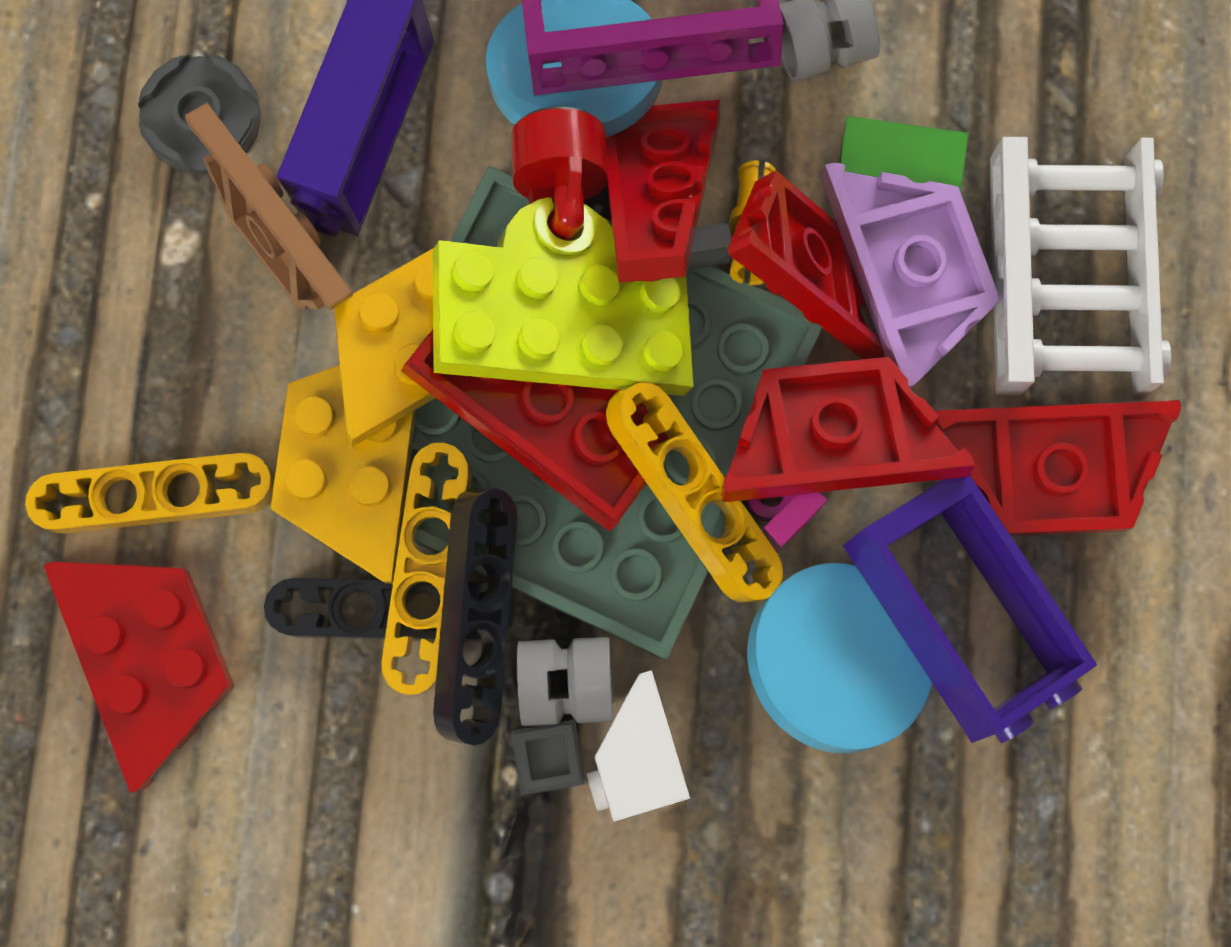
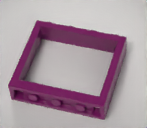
(651, 48)

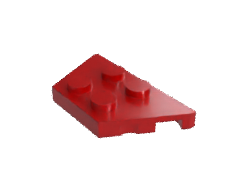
(804, 260)
(838, 431)
(1063, 463)
(143, 657)

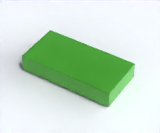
(903, 150)

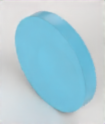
(511, 76)
(833, 662)

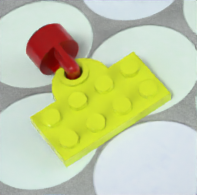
(550, 291)

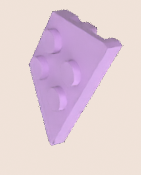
(912, 262)

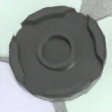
(183, 87)

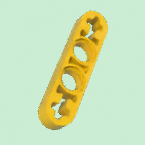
(152, 500)
(686, 501)
(416, 567)

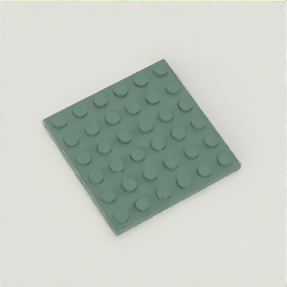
(643, 571)

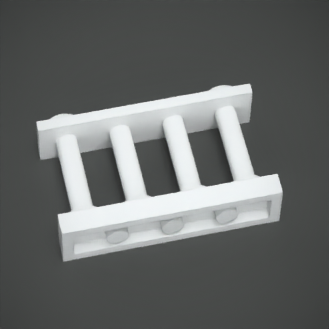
(1019, 237)

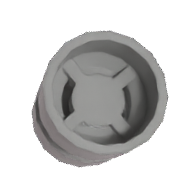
(807, 40)
(588, 681)

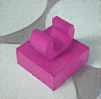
(786, 517)

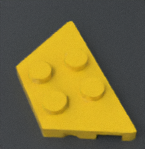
(375, 339)
(340, 491)

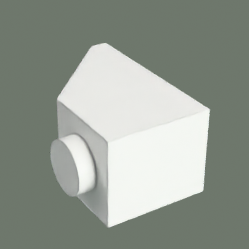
(638, 757)

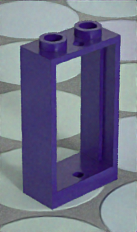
(356, 112)
(1012, 583)

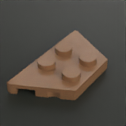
(255, 207)

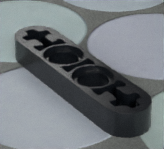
(312, 591)
(464, 614)

